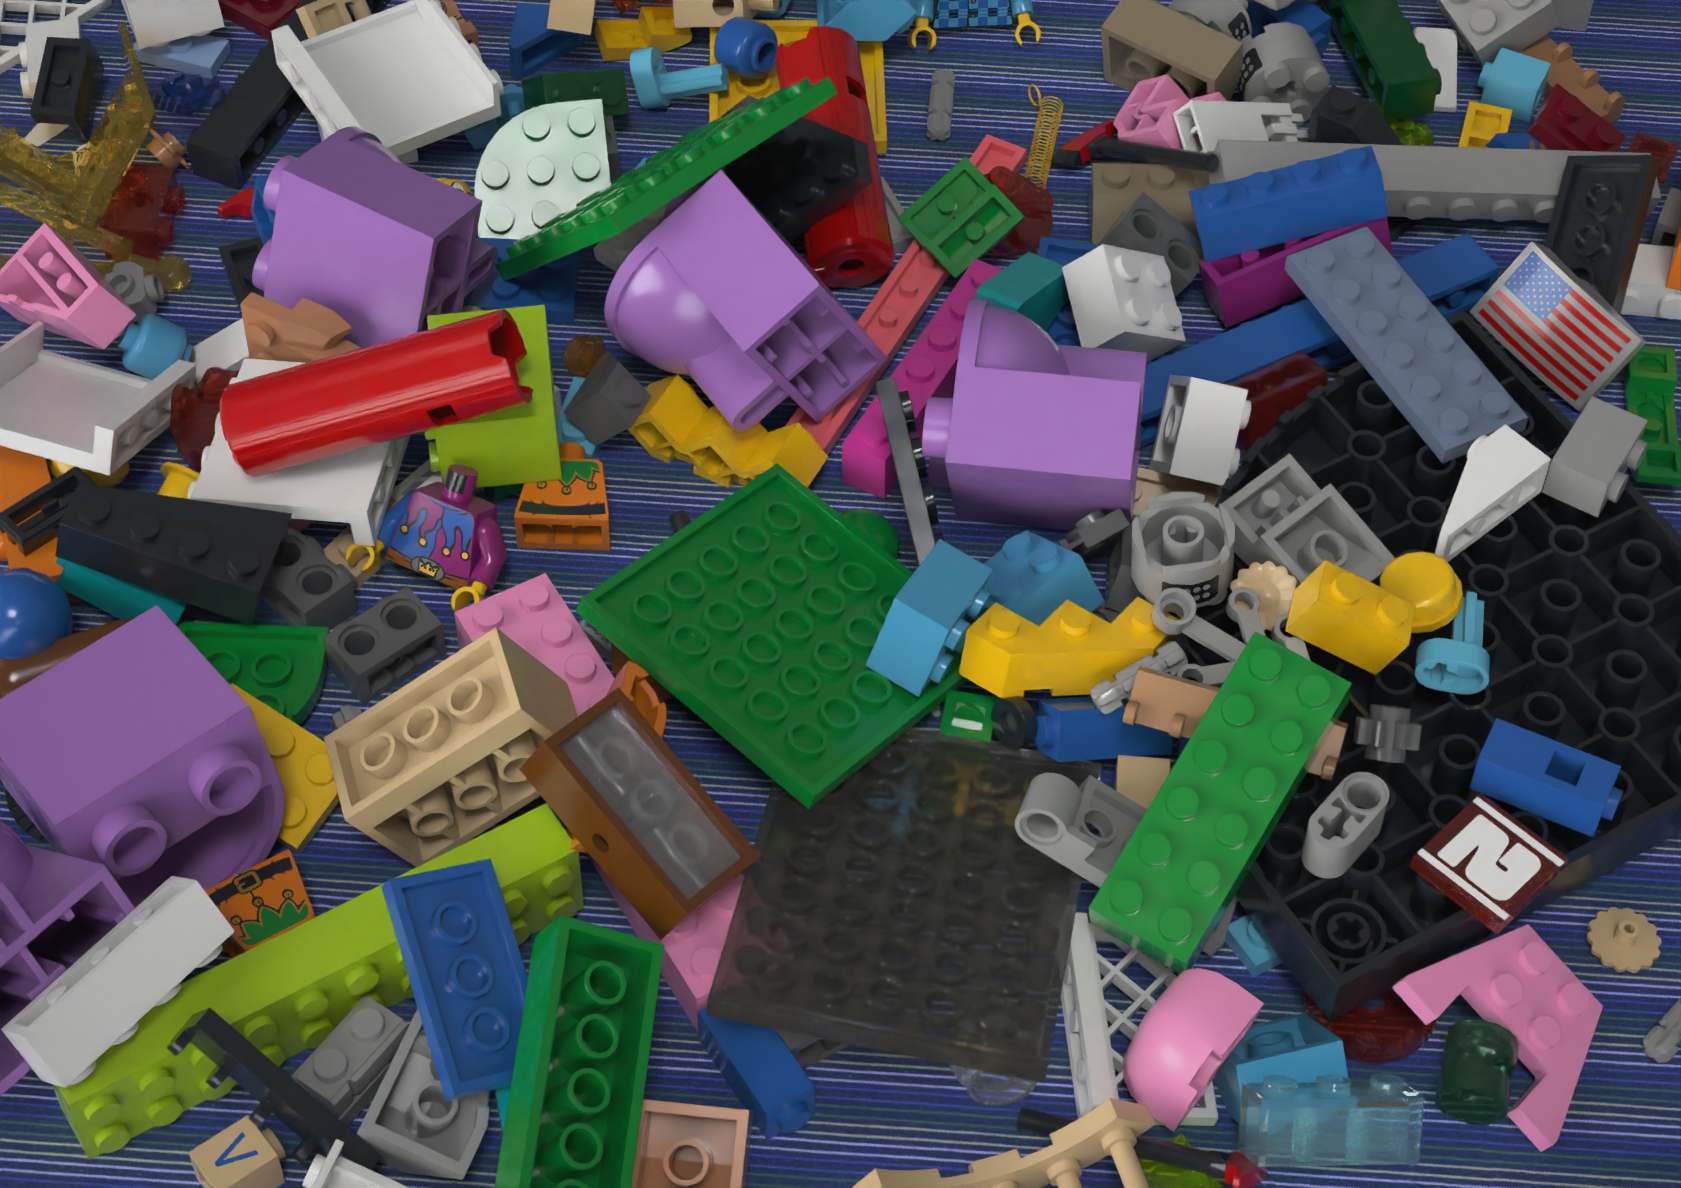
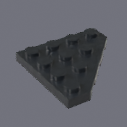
(800, 173)

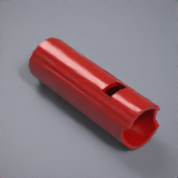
(855, 239)
(375, 394)

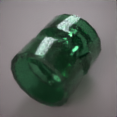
(1478, 1072)

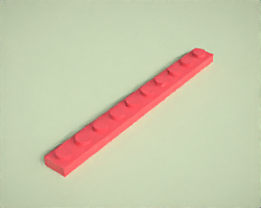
(901, 304)

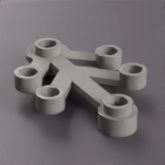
(1184, 605)

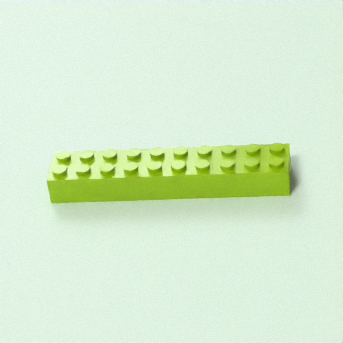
(304, 984)

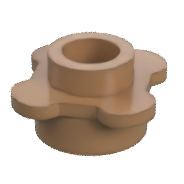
(167, 150)

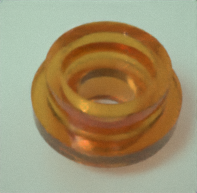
(583, 354)

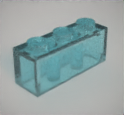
(1330, 1121)

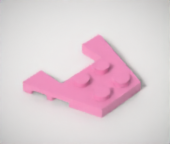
(1536, 998)

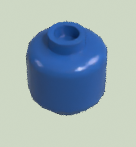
(746, 47)

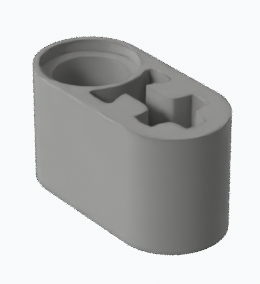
(1332, 855)

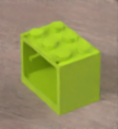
(514, 442)

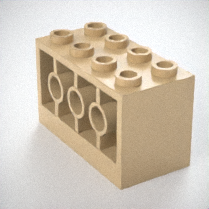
(448, 749)

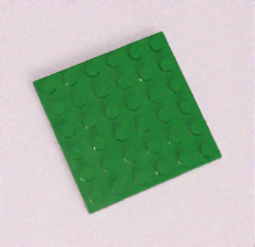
(664, 177)
(768, 632)

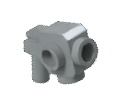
(136, 287)

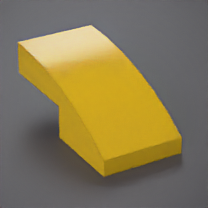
(653, 28)
(1482, 123)

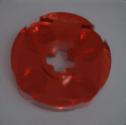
(1032, 202)

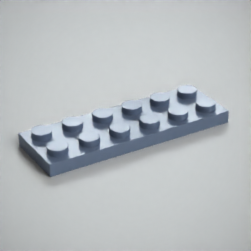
(1404, 342)

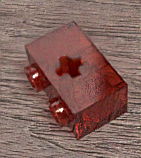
(145, 209)
(1276, 390)

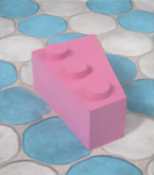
(61, 287)

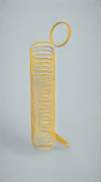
(1048, 138)

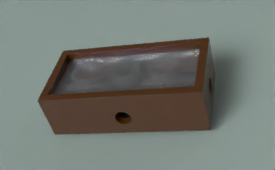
(639, 812)

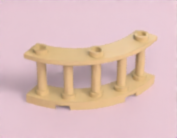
(1101, 1132)

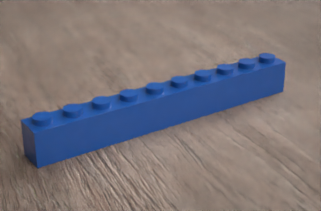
(1449, 274)

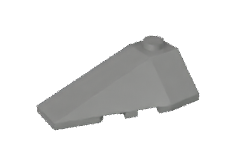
(412, 1120)

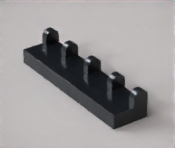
(271, 1087)

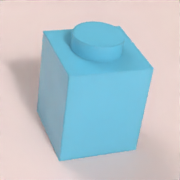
(1514, 83)

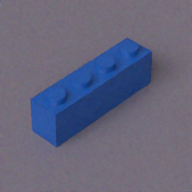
(1288, 203)

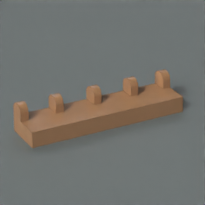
(1575, 79)
(1180, 703)

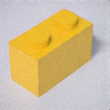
(1350, 617)

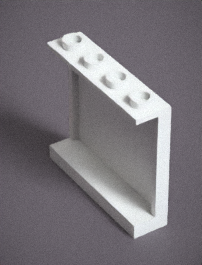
(393, 75)
(80, 408)
(332, 489)

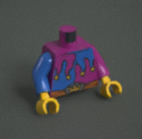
(443, 536)

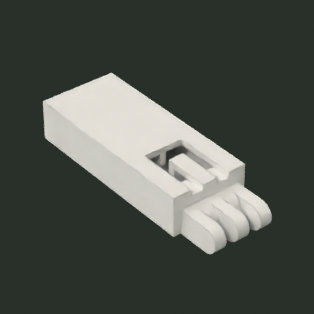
(1236, 122)

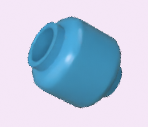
(153, 346)

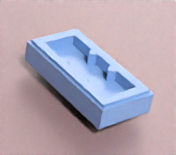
(188, 55)

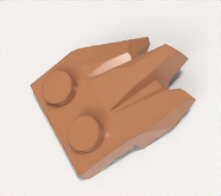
(293, 334)

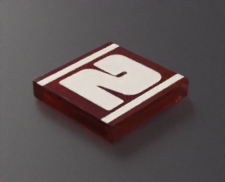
(1489, 863)

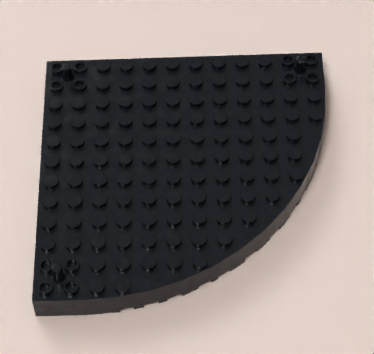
(1577, 650)

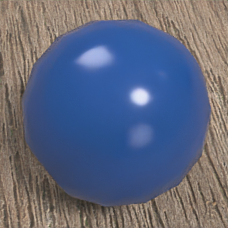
(31, 613)

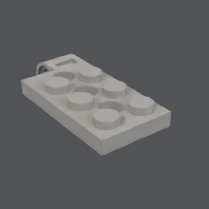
(1055, 820)

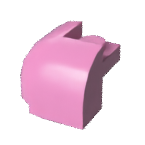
(1149, 113)
(1186, 1042)

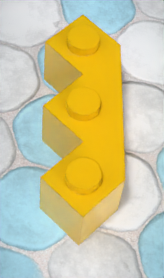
(684, 428)
(1062, 654)

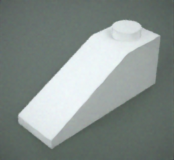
(1496, 481)

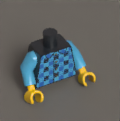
(969, 14)

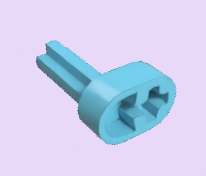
(657, 87)
(1462, 657)

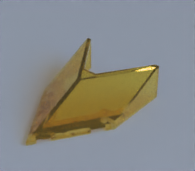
(87, 179)

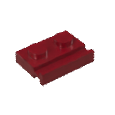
(1572, 126)

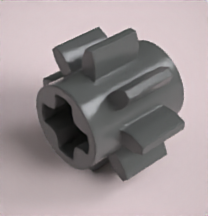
(1387, 733)

